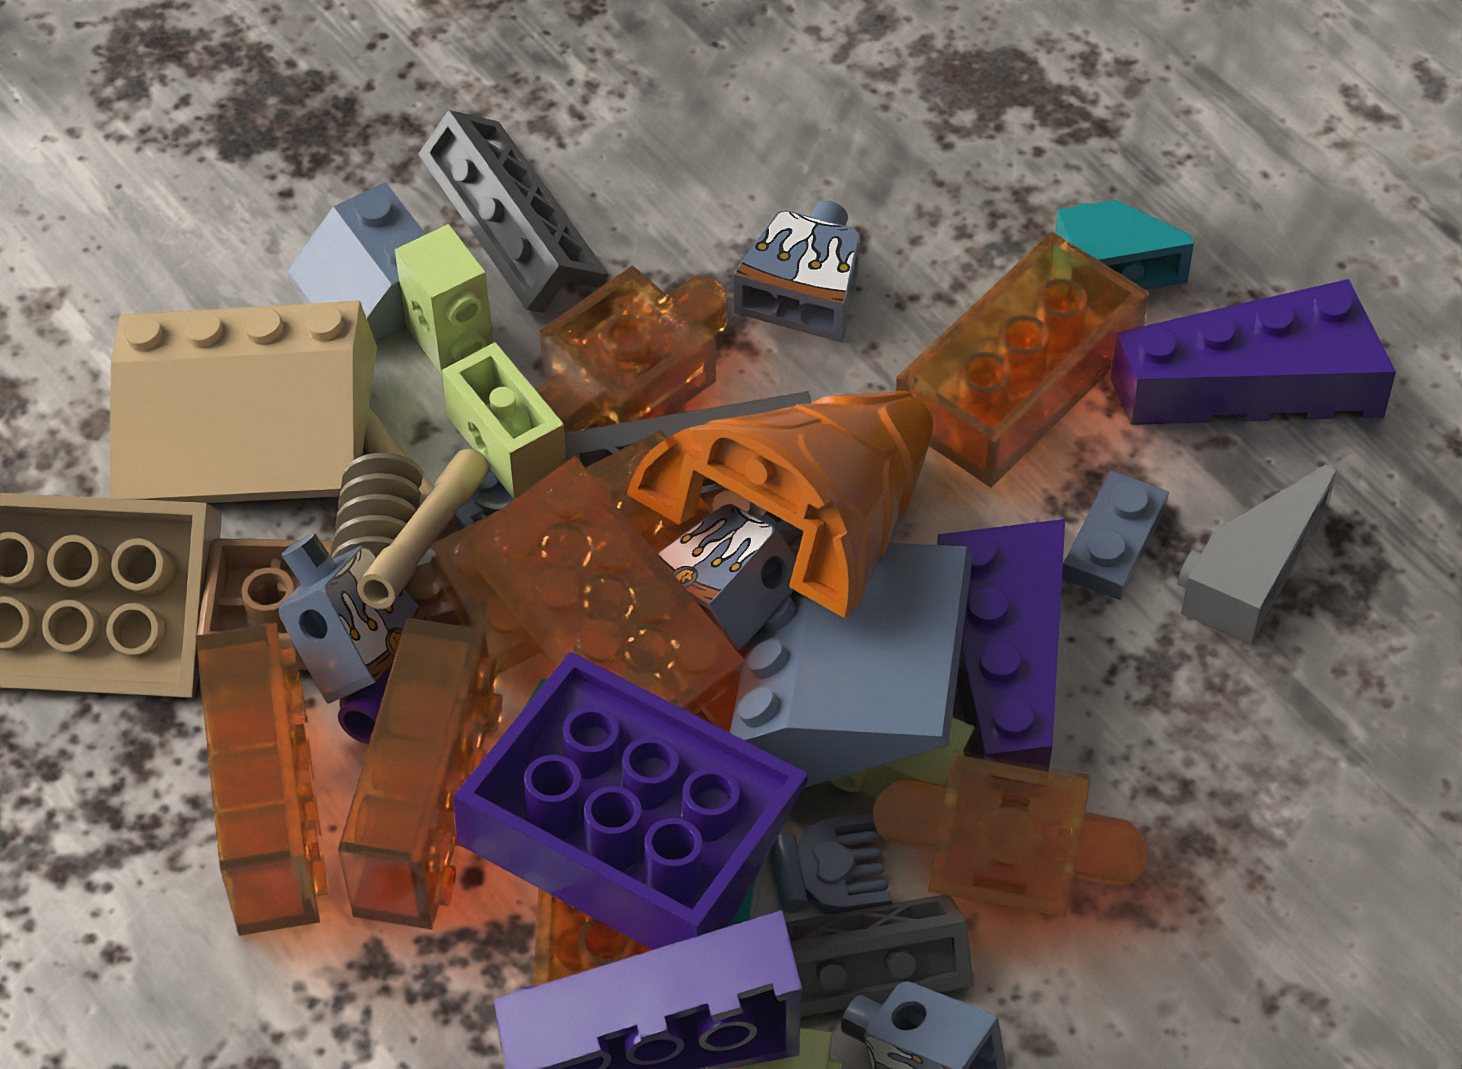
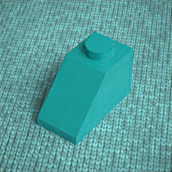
(1128, 242)

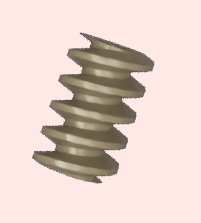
(376, 502)

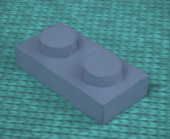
(1115, 535)

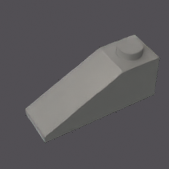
(1252, 558)

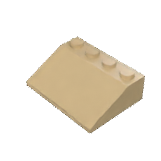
(239, 402)
(102, 593)

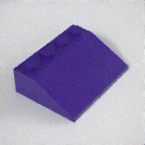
(627, 806)

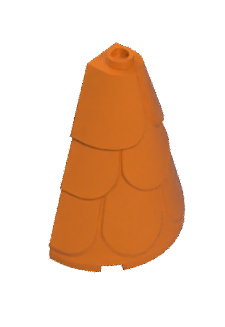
(823, 466)

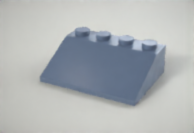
(865, 685)

